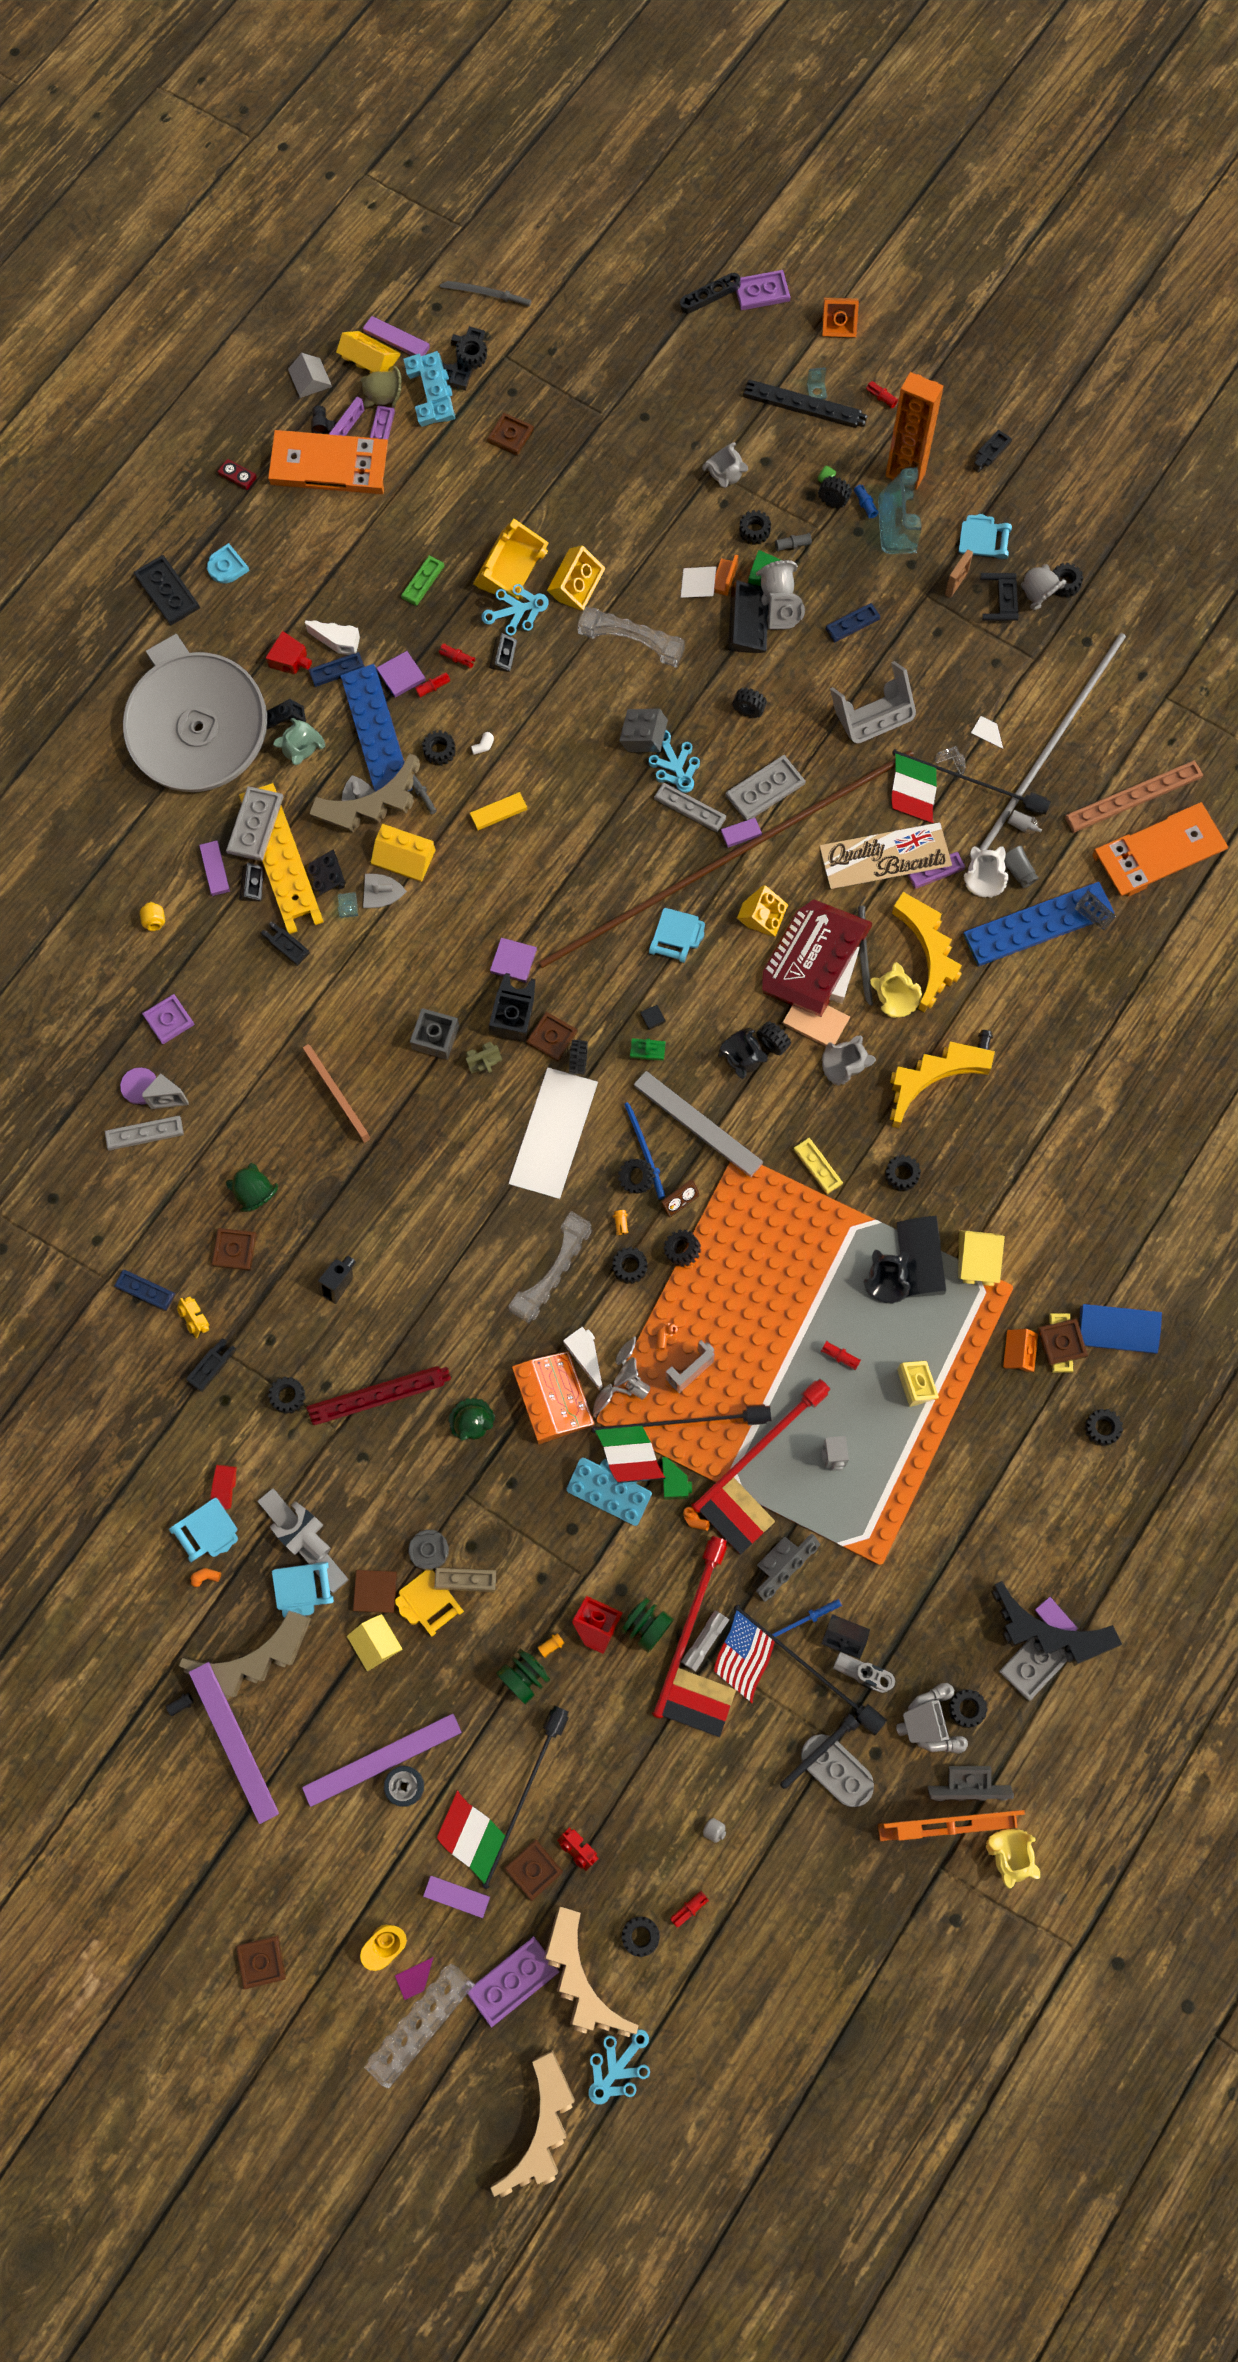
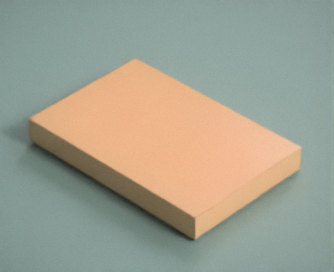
(820, 1029)

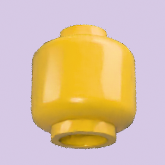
(152, 916)

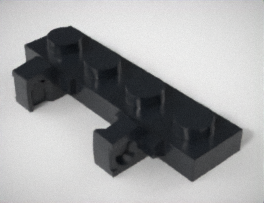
(458, 375)

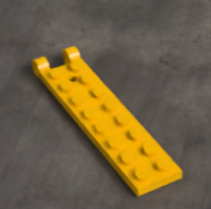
(288, 873)

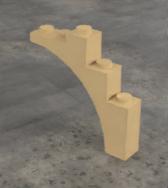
(588, 2009)
(538, 2161)

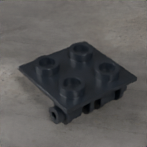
(325, 874)

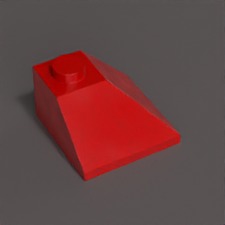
(596, 1624)

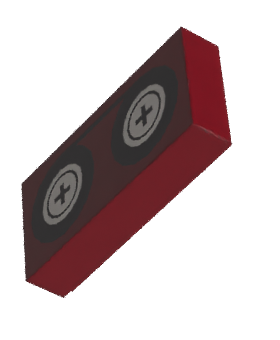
(237, 474)

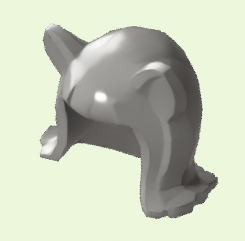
(726, 466)
(777, 578)
(1040, 584)
(845, 1060)

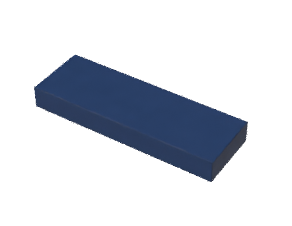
(852, 622)
(333, 670)
(144, 1290)

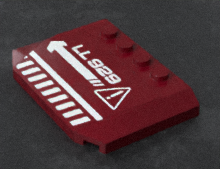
(813, 956)

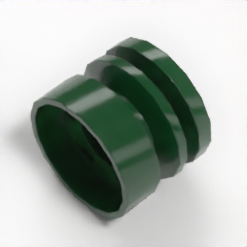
(646, 1624)
(523, 1676)

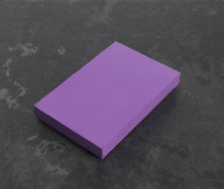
(763, 290)

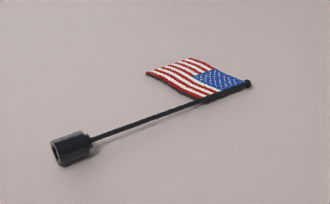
(748, 1654)

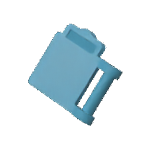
(979, 536)
(679, 931)
(210, 1528)
(297, 1590)

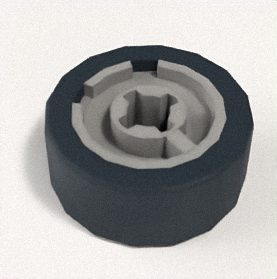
(414, 1788)

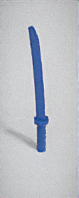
(658, 1186)
(813, 1615)

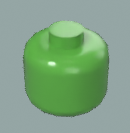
(826, 471)

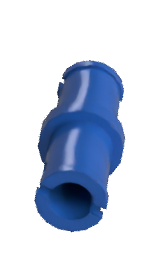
(866, 501)

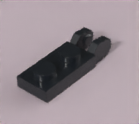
(286, 944)
(210, 1366)

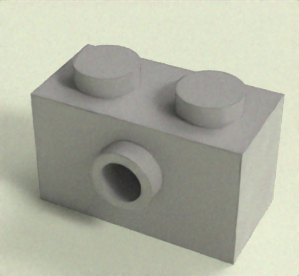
(835, 1453)

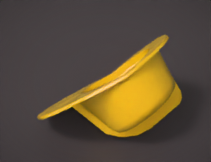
(383, 1947)

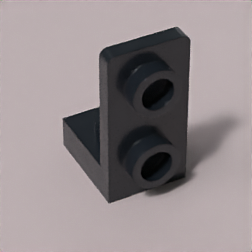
(284, 711)

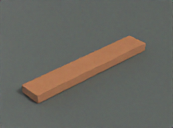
(336, 1093)

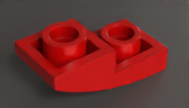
(223, 1484)

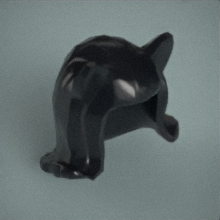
(742, 1052)
(888, 1277)

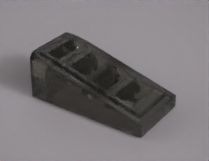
(1099, 906)

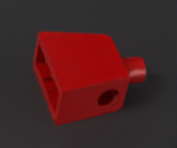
(288, 655)

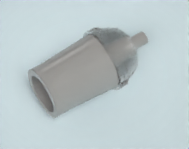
(1024, 822)

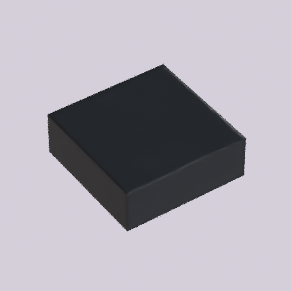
(652, 1017)

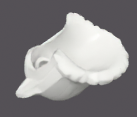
(986, 872)

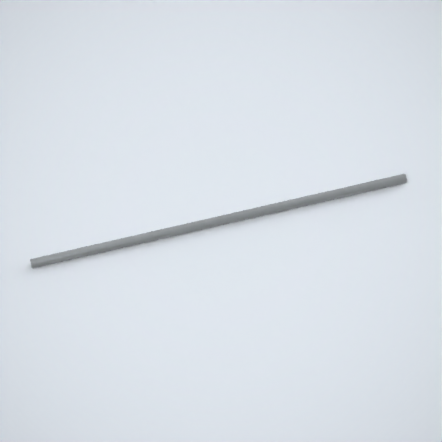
(1028, 779)

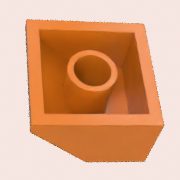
(840, 317)

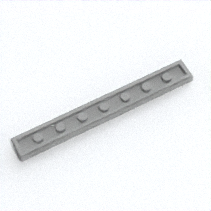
(698, 1124)

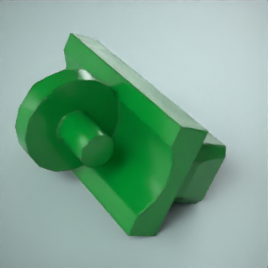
(647, 1049)

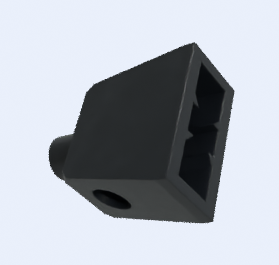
(336, 1279)

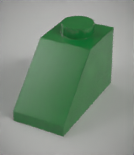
(676, 1482)

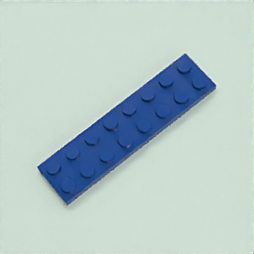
(373, 724)
(1032, 925)

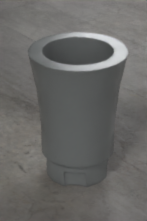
(1020, 867)

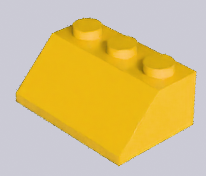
(366, 352)
(576, 578)
(402, 852)

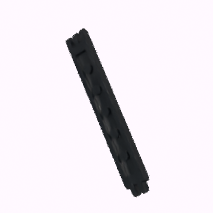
(804, 404)

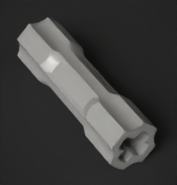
(705, 1640)

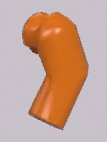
(665, 1333)
(694, 1521)
(203, 1574)

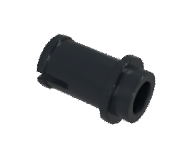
(984, 1039)
(179, 1704)

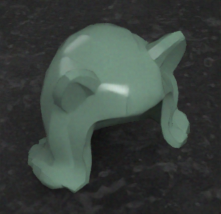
(299, 741)

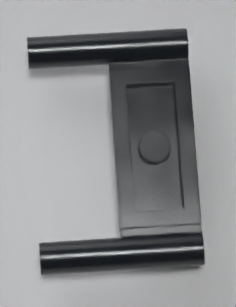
(1006, 597)

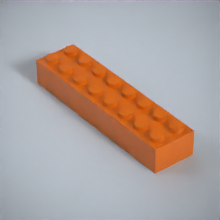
(914, 426)

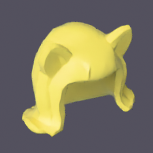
(897, 992)
(1013, 1855)

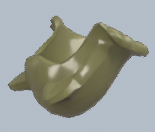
(382, 387)

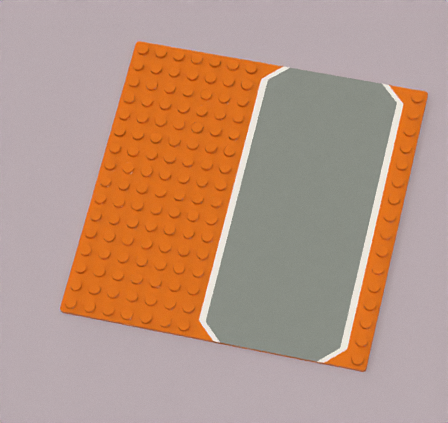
(767, 1292)

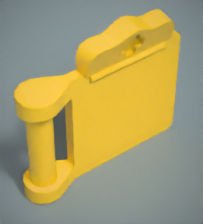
(421, 1601)

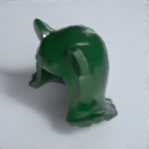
(251, 1188)
(471, 1419)

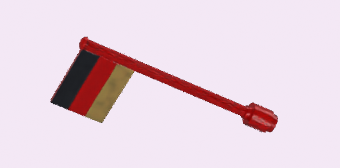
(728, 1503)
(684, 1694)

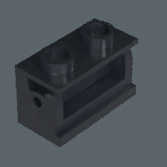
(846, 1636)

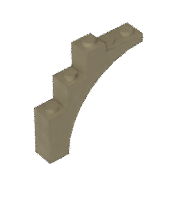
(373, 807)
(281, 1646)

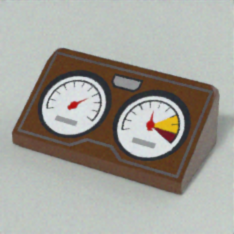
(680, 1198)

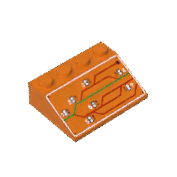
(553, 1396)

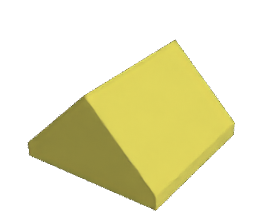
(917, 1382)
(374, 1642)

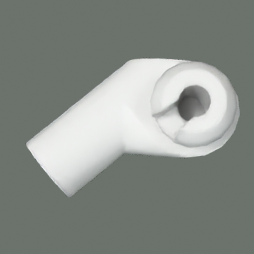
(485, 744)

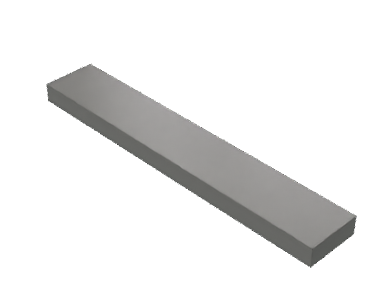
(286, 1519)

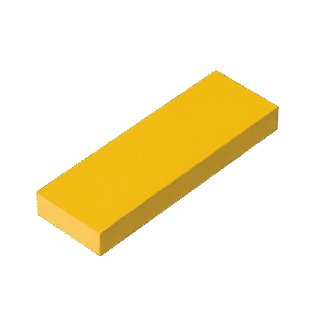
(498, 811)

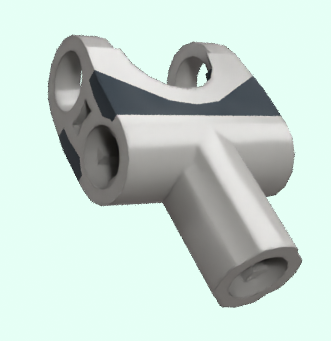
(303, 1534)
(855, 1668)

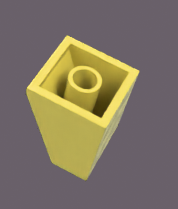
(980, 1257)

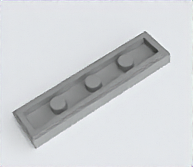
(690, 807)
(144, 1133)

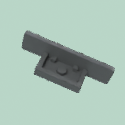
(783, 1562)
(970, 1783)

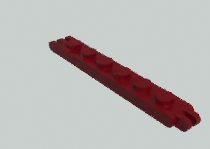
(378, 1395)

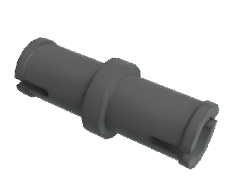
(793, 542)

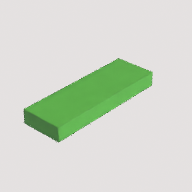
(422, 580)

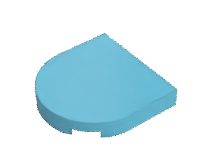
(226, 565)

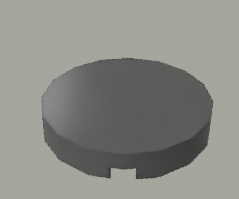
(428, 1550)

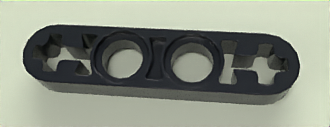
(711, 294)

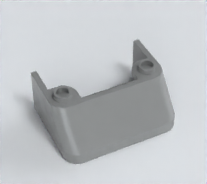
(880, 716)

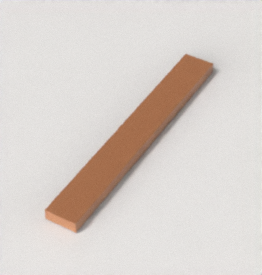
(1133, 796)

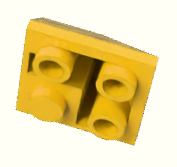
(763, 911)

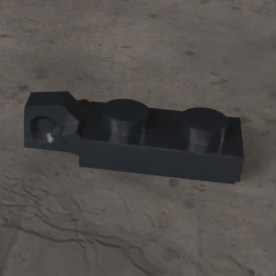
(991, 450)

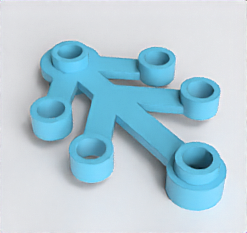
(517, 608)
(676, 765)
(617, 2070)

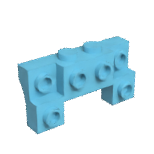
(437, 392)

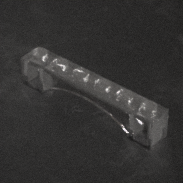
(596, 623)
(527, 1304)

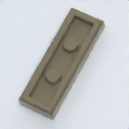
(465, 1580)

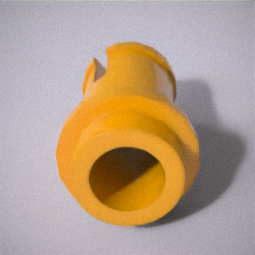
(621, 1222)
(551, 1645)

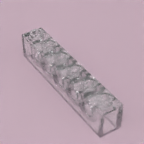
(377, 2064)

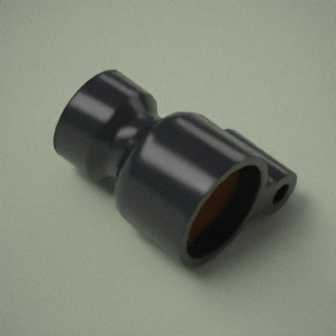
(319, 422)

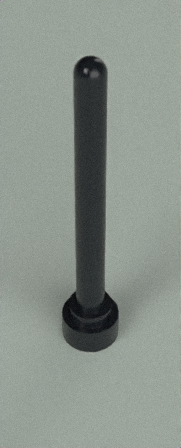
(848, 1724)

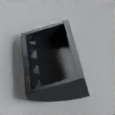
(747, 619)
(925, 1265)

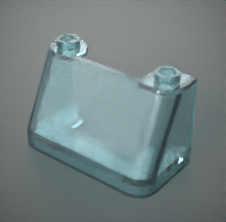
(899, 530)

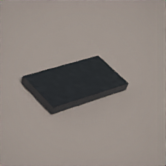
(166, 590)

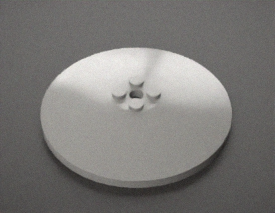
(191, 692)

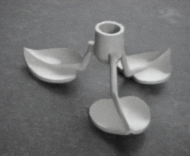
(627, 1373)

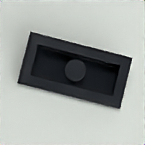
(503, 653)
(251, 882)

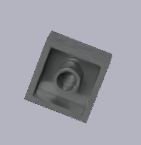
(643, 730)
(434, 1033)

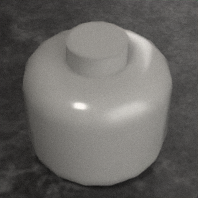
(714, 1830)

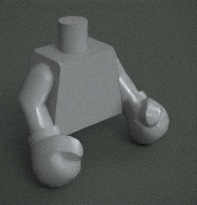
(926, 1723)

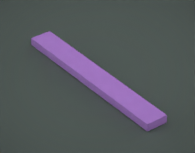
(234, 1743)
(381, 1760)

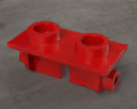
(584, 1856)

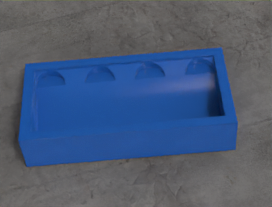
(1120, 1328)

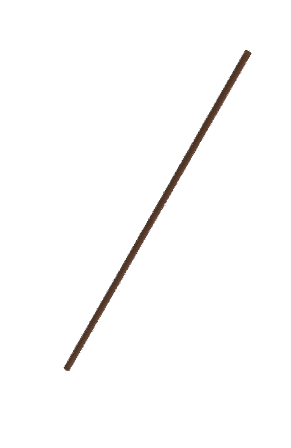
(718, 863)

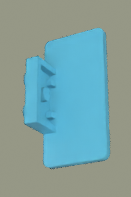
(598, 1487)

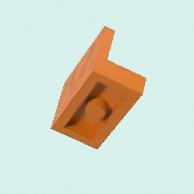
(725, 575)
(1020, 1349)

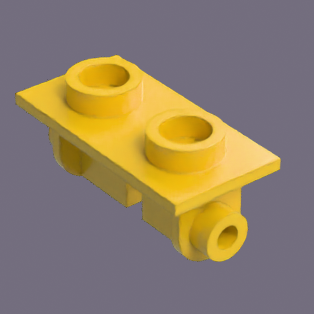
(188, 1308)

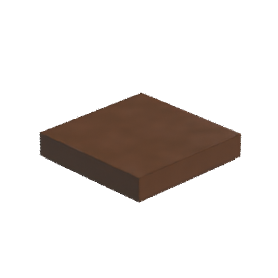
(510, 434)
(552, 1036)
(234, 1249)
(1062, 1342)
(375, 1591)
(533, 1870)
(261, 1962)

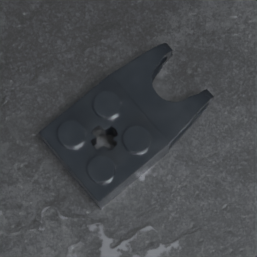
(515, 1004)

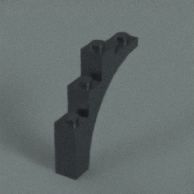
(1048, 1639)

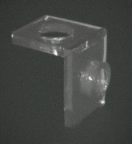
(957, 757)

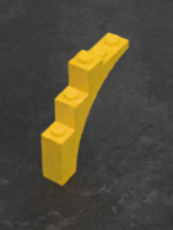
(924, 923)
(955, 1060)

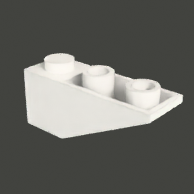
(339, 638)

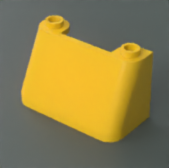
(511, 560)

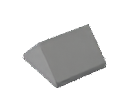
(309, 375)
(164, 1094)

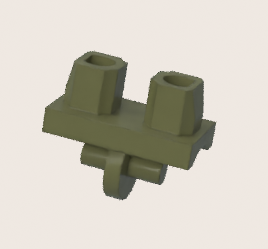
(483, 1059)

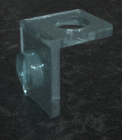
(816, 379)
(347, 905)

